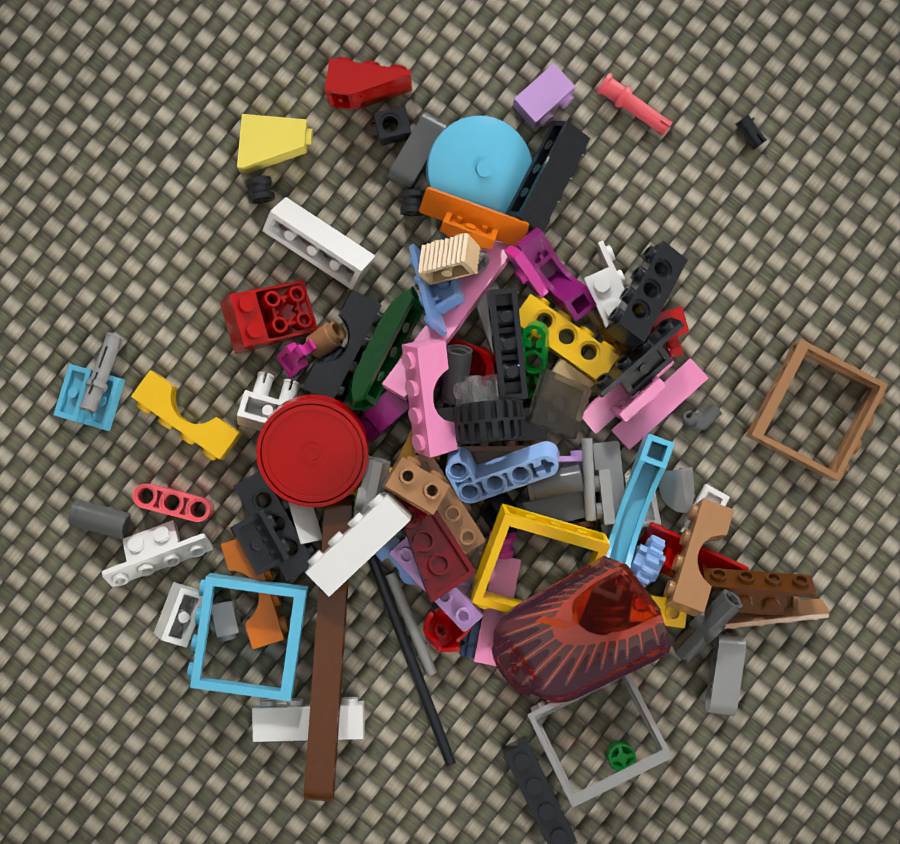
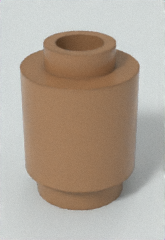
(327, 338)

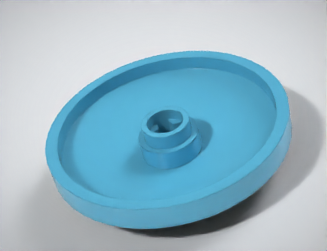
(479, 162)

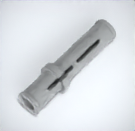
(97, 383)

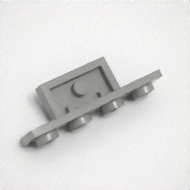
(608, 482)

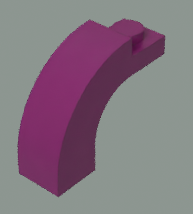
(563, 287)
(385, 413)

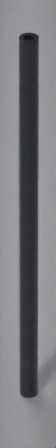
(411, 661)

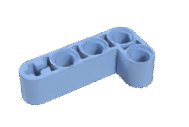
(538, 462)

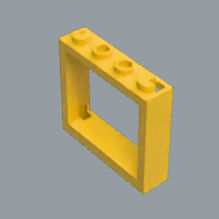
(535, 524)

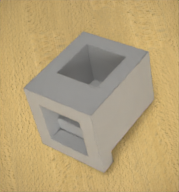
(225, 619)

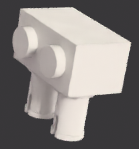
(257, 405)

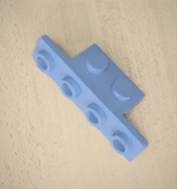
(437, 297)

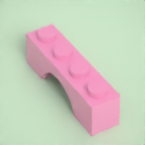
(423, 366)

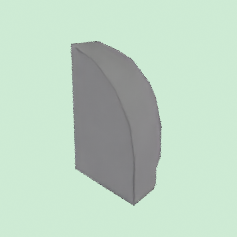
(678, 489)

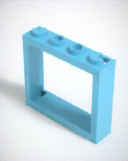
(199, 641)

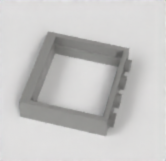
(542, 710)

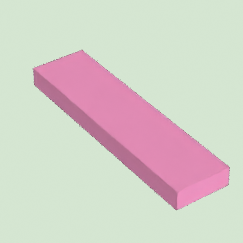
(678, 388)
(503, 582)

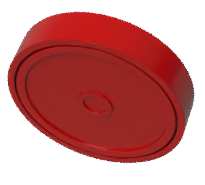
(312, 450)

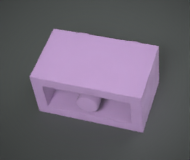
(544, 96)

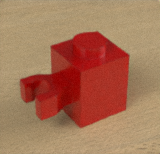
(673, 344)

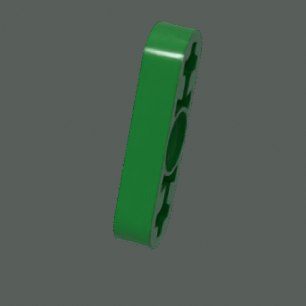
(528, 341)

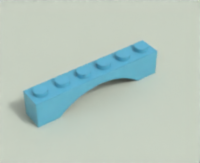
(637, 496)

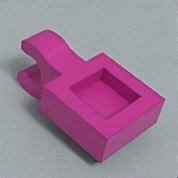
(294, 357)

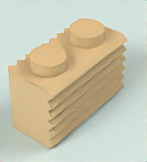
(448, 259)

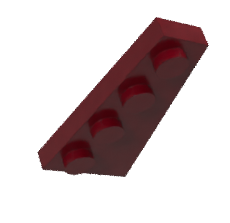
(436, 553)

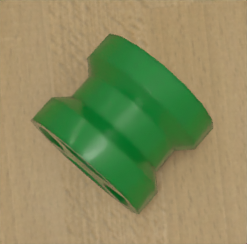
(622, 759)

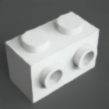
(178, 615)

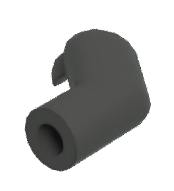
(701, 421)

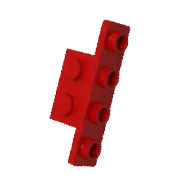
(706, 557)

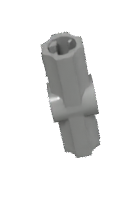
(373, 479)

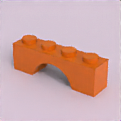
(266, 624)

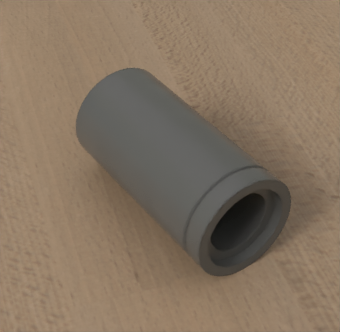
(459, 366)
(563, 482)
(99, 519)

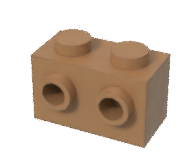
(416, 485)

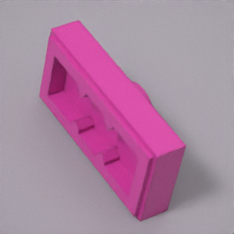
(525, 271)

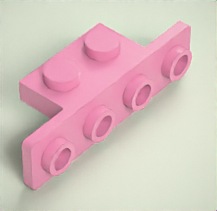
(621, 404)

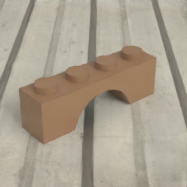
(688, 588)

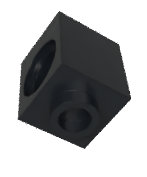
(395, 115)

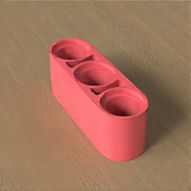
(160, 502)

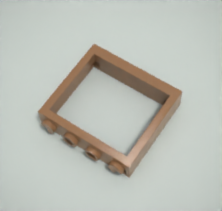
(862, 421)

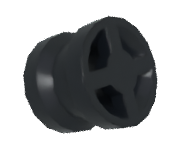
(260, 189)
(411, 202)

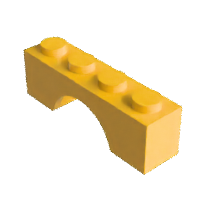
(159, 396)

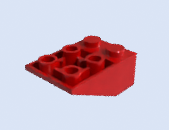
(363, 84)
(268, 316)

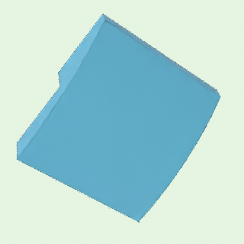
(73, 393)

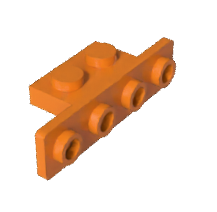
(476, 220)

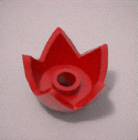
(450, 632)

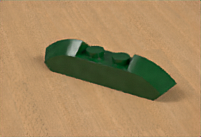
(384, 350)

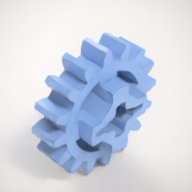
(648, 560)

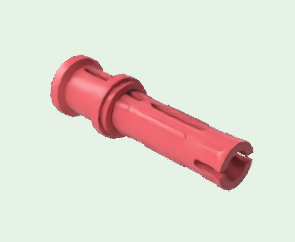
(623, 97)

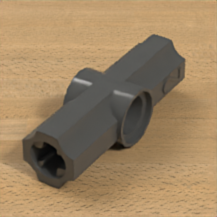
(707, 625)

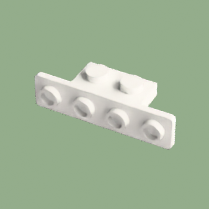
(606, 284)
(153, 551)

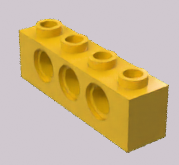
(582, 336)

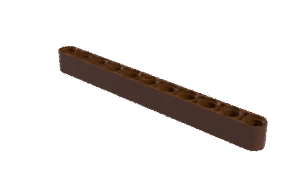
(327, 670)

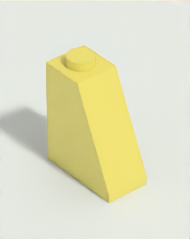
(271, 141)

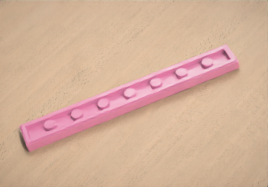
(474, 289)

